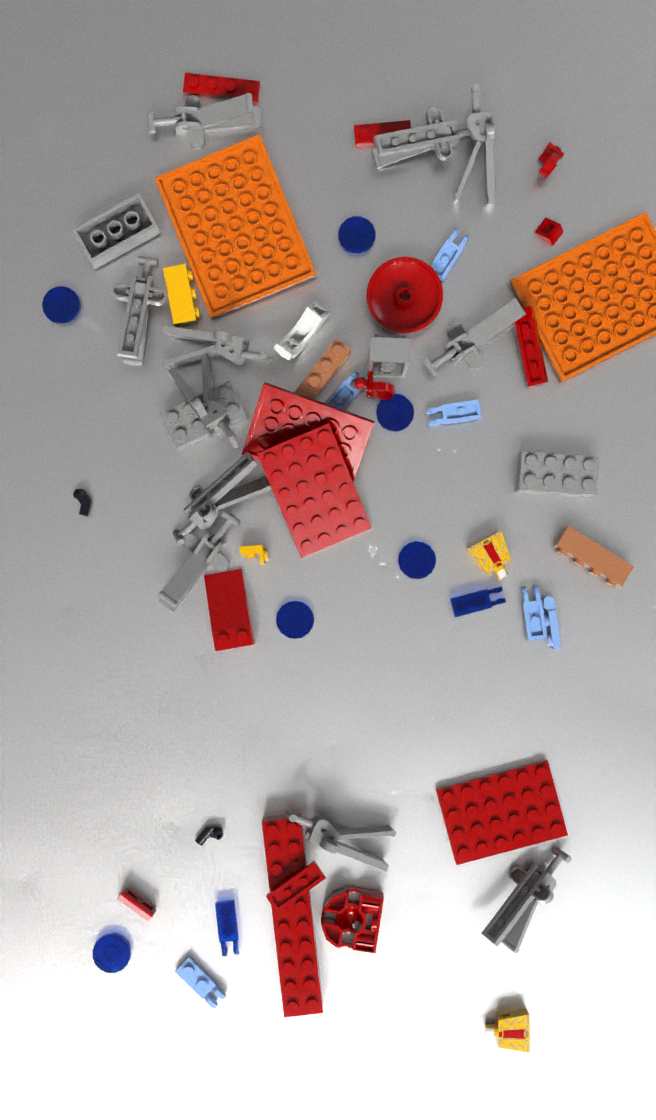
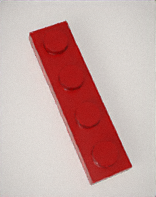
(219, 86)
(531, 348)

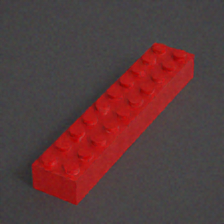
(294, 923)

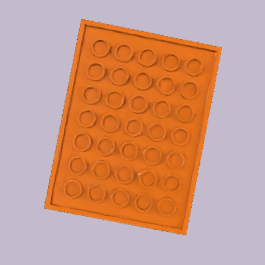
(235, 226)
(594, 297)

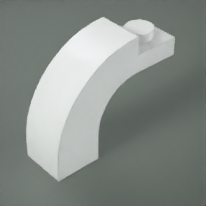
(303, 331)

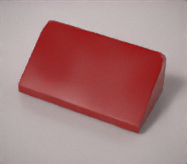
(137, 904)

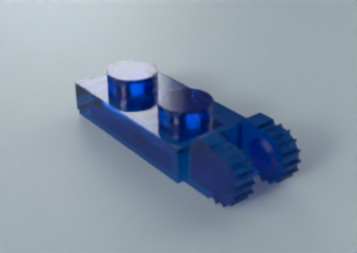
(475, 601)
(227, 925)

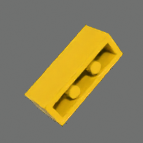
(181, 295)

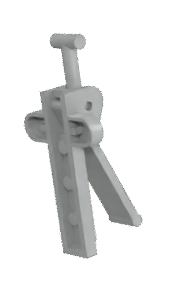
(221, 116)
(481, 130)
(402, 144)
(139, 297)
(466, 344)
(231, 347)
(210, 413)
(220, 494)
(204, 555)
(326, 836)
(515, 914)

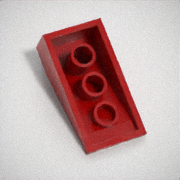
(229, 610)

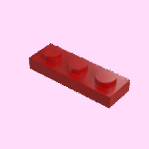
(365, 132)
(295, 886)

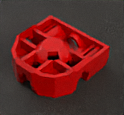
(369, 903)

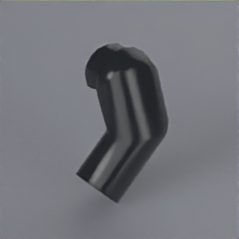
(85, 501)
(209, 832)

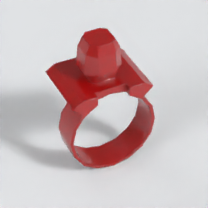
(549, 158)
(373, 387)

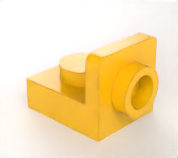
(250, 551)

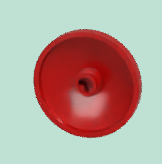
(404, 295)

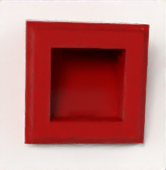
(549, 231)

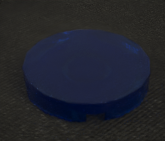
(356, 235)
(61, 305)
(395, 413)
(416, 560)
(295, 619)
(112, 953)

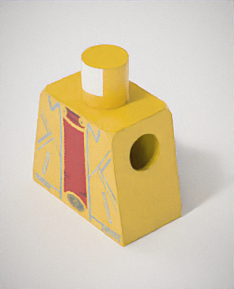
(491, 554)
(511, 1030)

